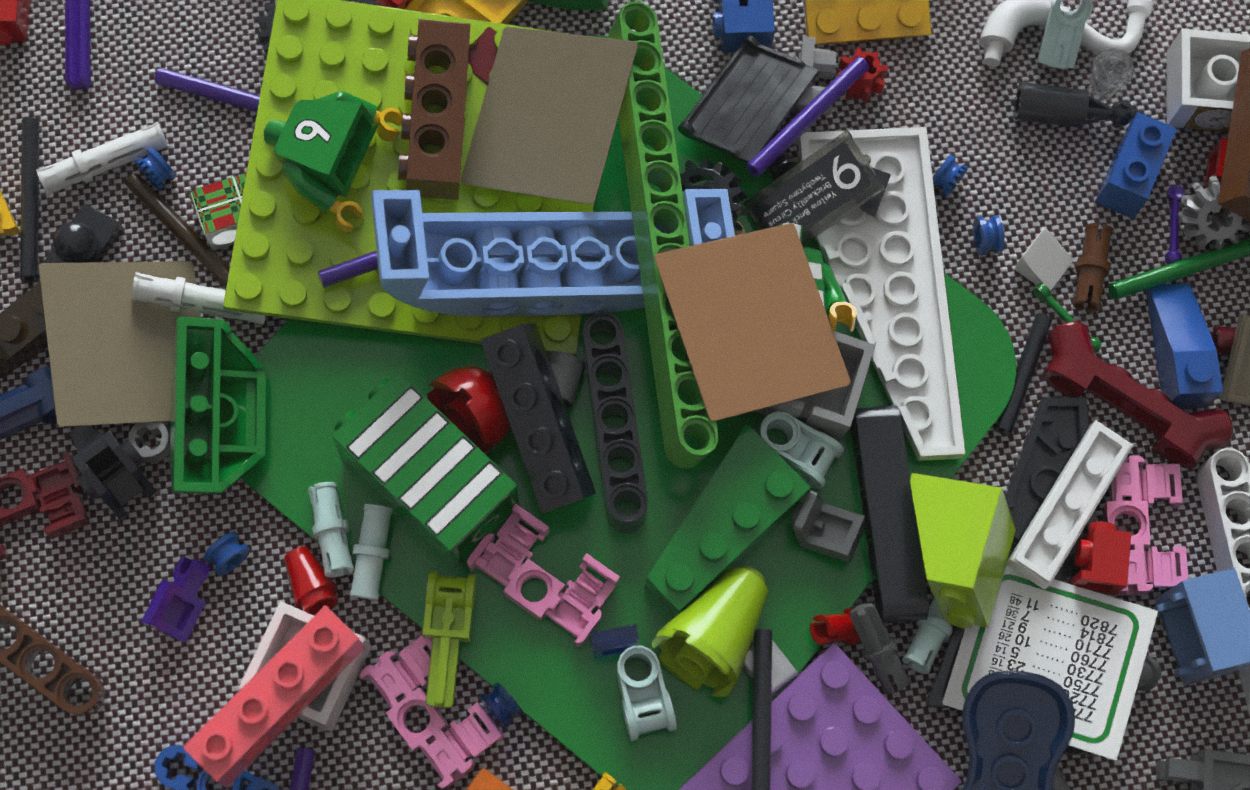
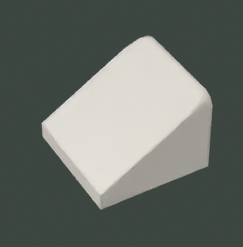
(1044, 260)

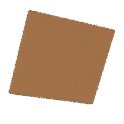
(752, 321)

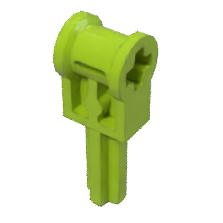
(447, 623)

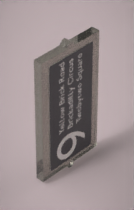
(818, 189)

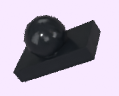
(84, 238)

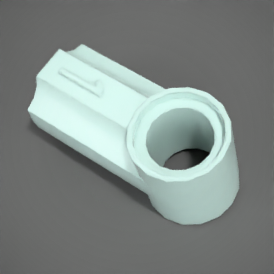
(1063, 34)

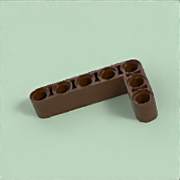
(64, 675)

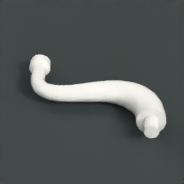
(1013, 15)

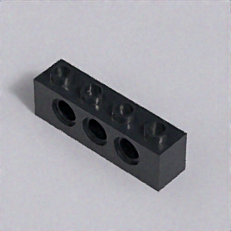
(538, 416)

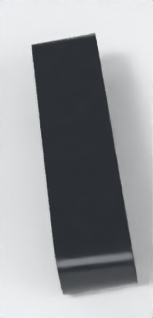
(618, 401)
(889, 515)

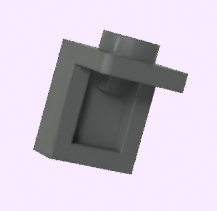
(827, 528)

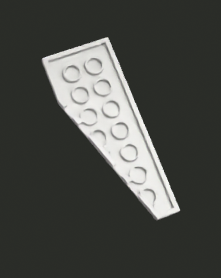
(897, 284)

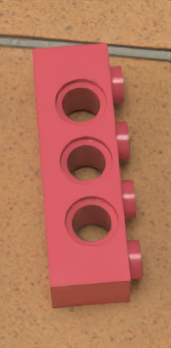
(274, 697)

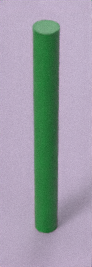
(1179, 269)

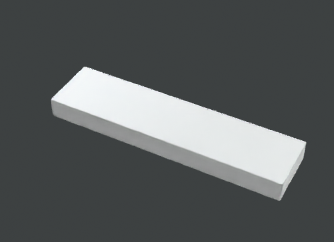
(1069, 505)

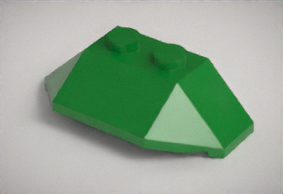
(214, 408)

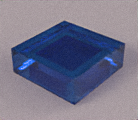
(613, 640)

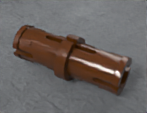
(1092, 267)

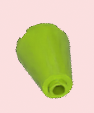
(714, 631)

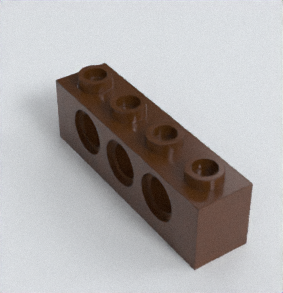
(444, 46)

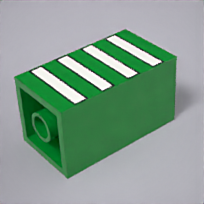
(425, 469)

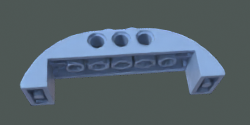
(522, 258)

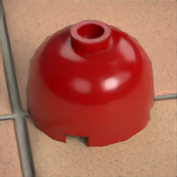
(472, 404)

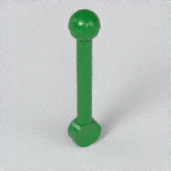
(1044, 294)

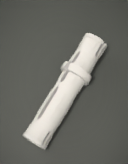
(100, 159)
(186, 296)

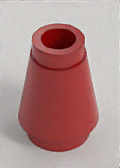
(308, 583)

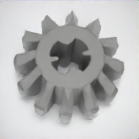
(1201, 226)

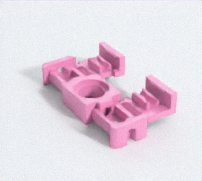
(1142, 488)
(504, 564)
(443, 749)

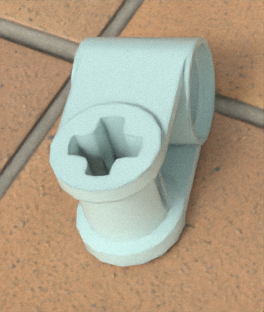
(802, 447)
(644, 696)

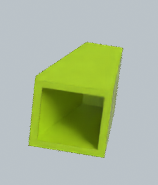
(963, 544)

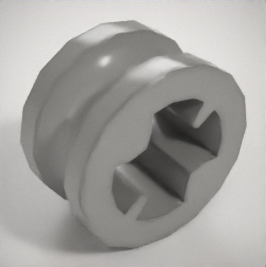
(156, 428)

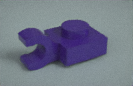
(175, 605)

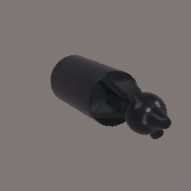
(1067, 106)

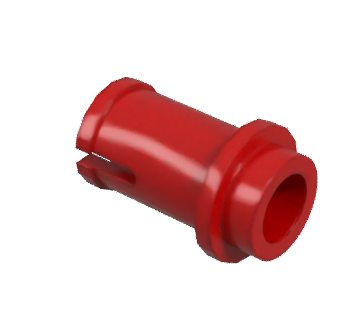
(834, 628)

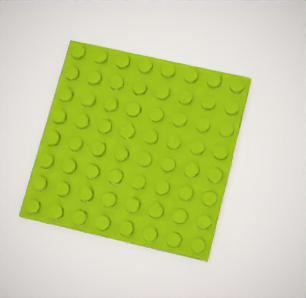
(287, 240)

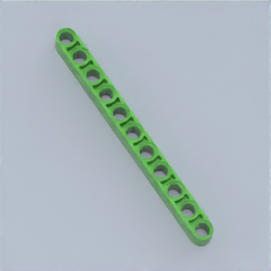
(668, 210)

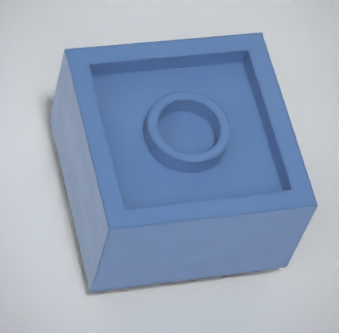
(1207, 626)

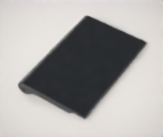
(748, 100)

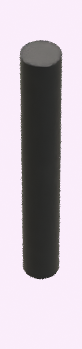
(1024, 373)

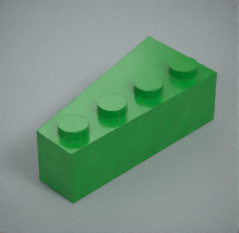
(732, 515)

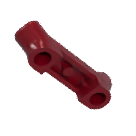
(1181, 434)

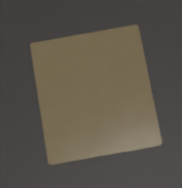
(549, 114)
(106, 350)

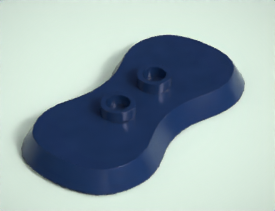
(1016, 731)

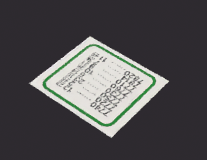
(1070, 636)

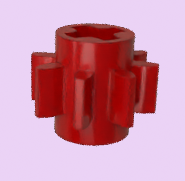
(870, 80)

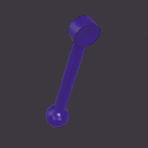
(1174, 195)

